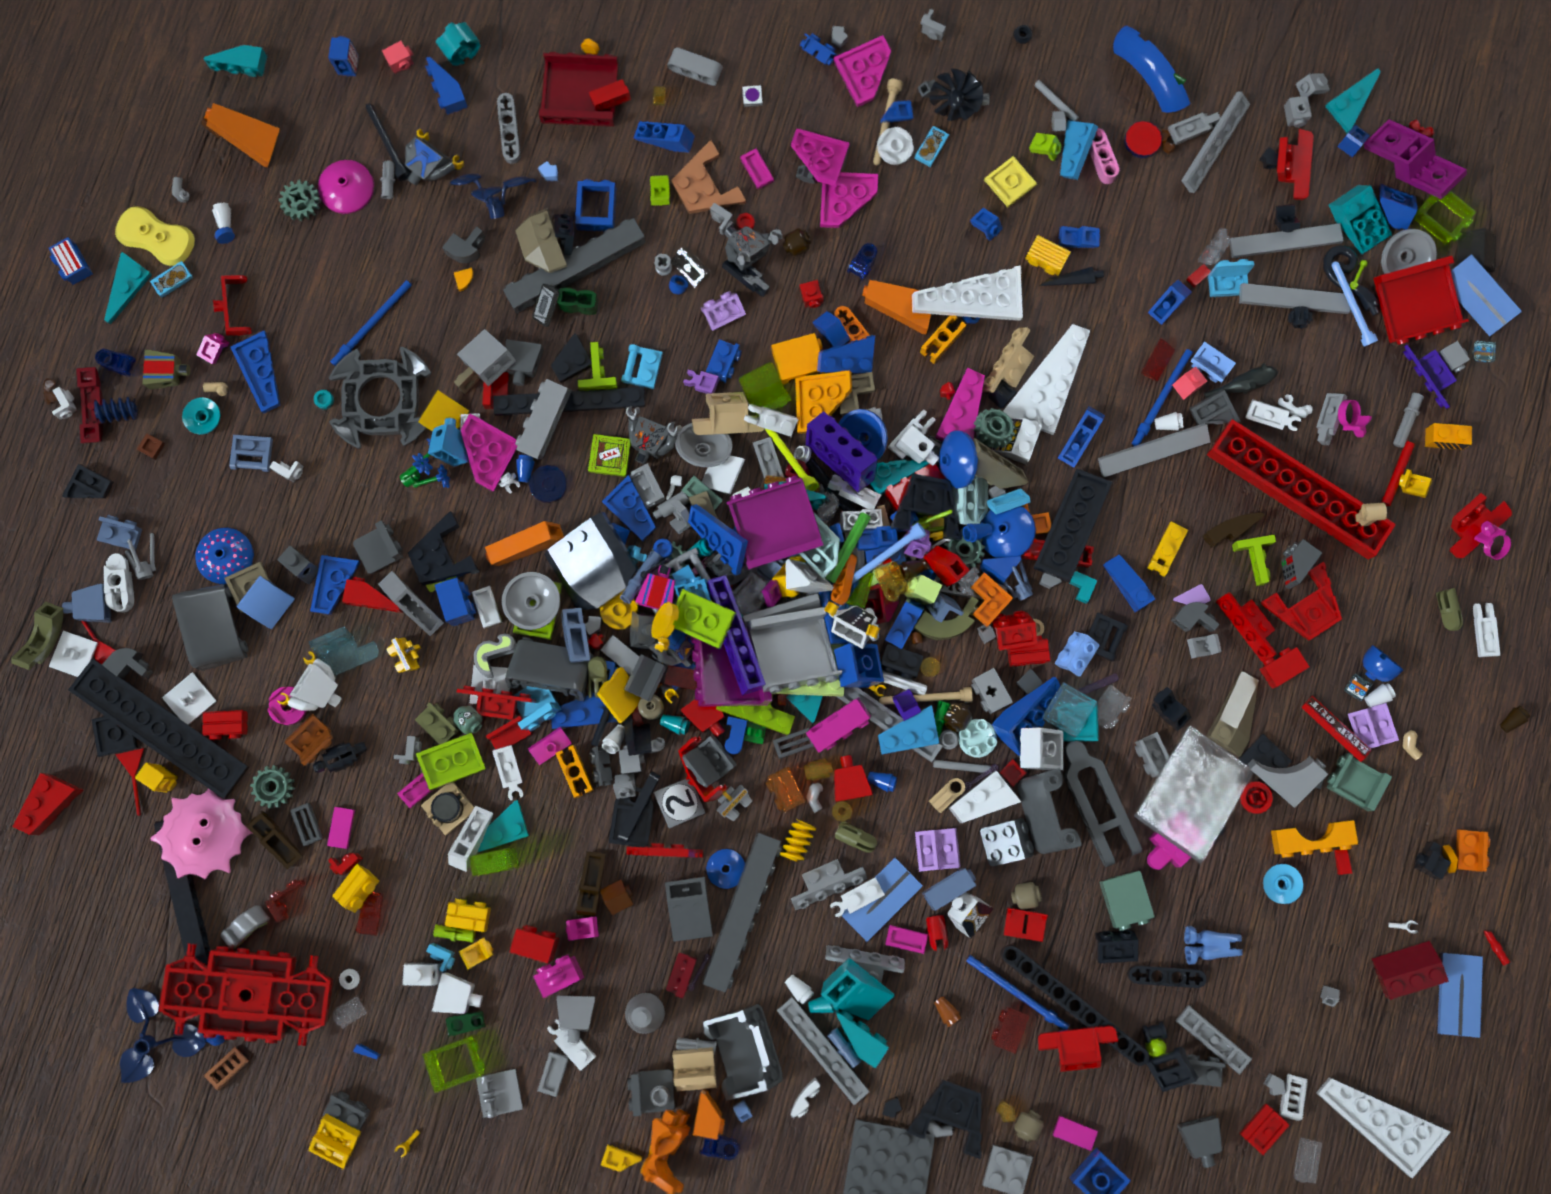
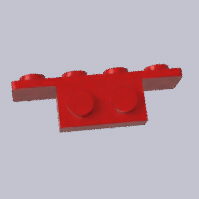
(1250, 624)
(496, 705)

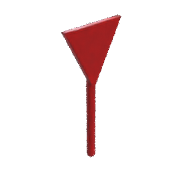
(102, 651)
(131, 762)

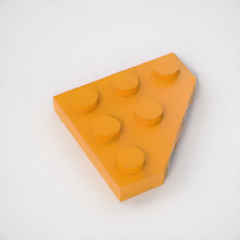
(820, 394)

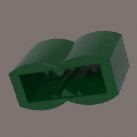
(582, 301)

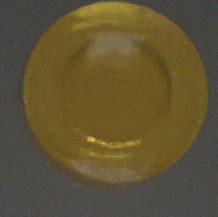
(930, 667)

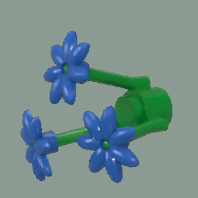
(411, 475)

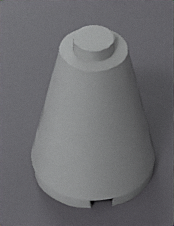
(645, 1013)

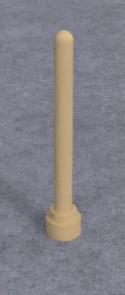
(894, 87)
(964, 695)

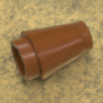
(947, 1011)

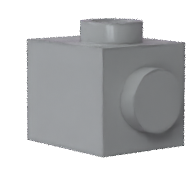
(1297, 111)
(1454, 357)
(632, 763)

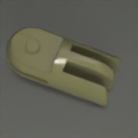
(1450, 609)
(596, 673)
(855, 837)

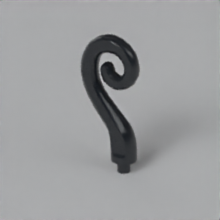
(1365, 296)

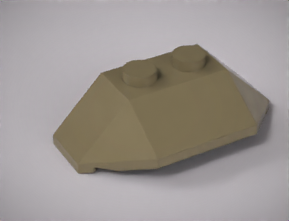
(539, 242)
(997, 469)

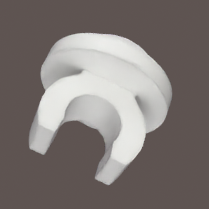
(508, 479)

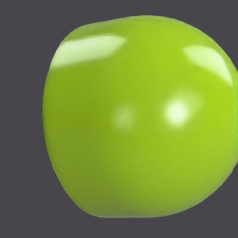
(1156, 1047)

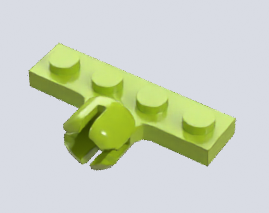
(762, 715)

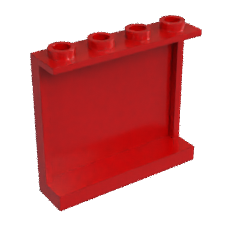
(1419, 300)

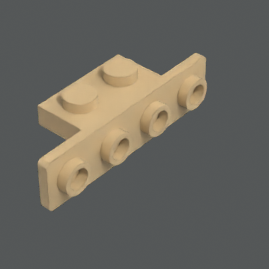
(1011, 364)

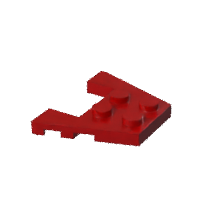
(1314, 612)
(658, 850)

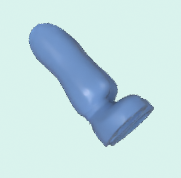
(1214, 945)

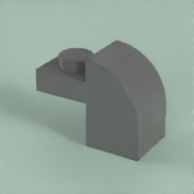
(462, 250)
(1192, 613)
(124, 660)

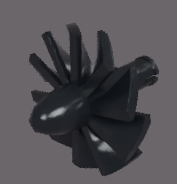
(962, 97)

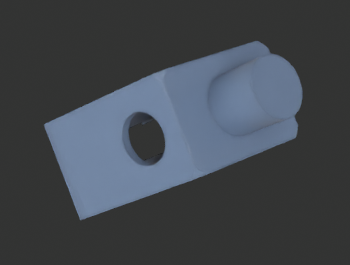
(89, 605)

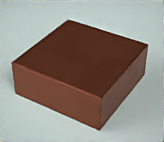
(150, 446)

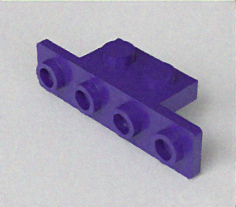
(1435, 372)

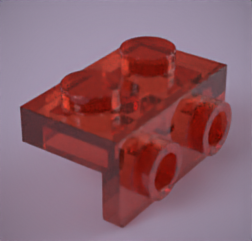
(1010, 1029)

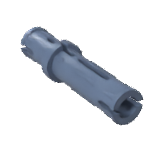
(636, 583)

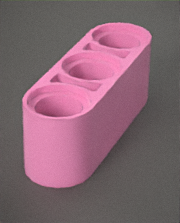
(1104, 164)

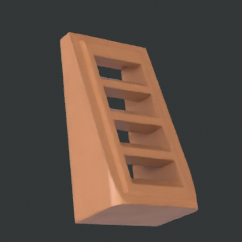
(222, 1063)

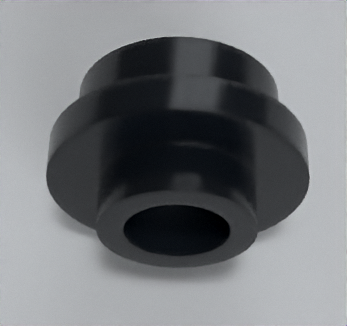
(1023, 29)

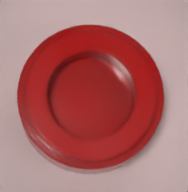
(745, 219)

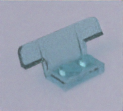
(341, 652)

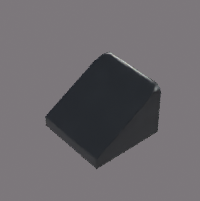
(1002, 394)

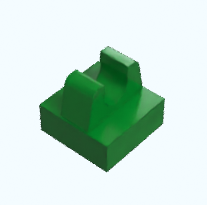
(754, 733)

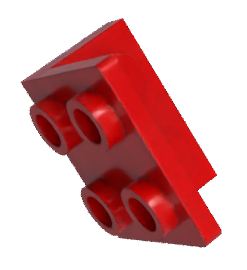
(1015, 630)

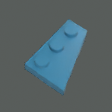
(1076, 147)
(910, 734)

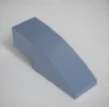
(575, 635)

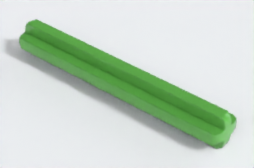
(849, 545)

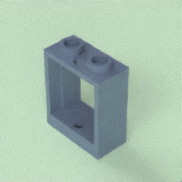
(949, 888)

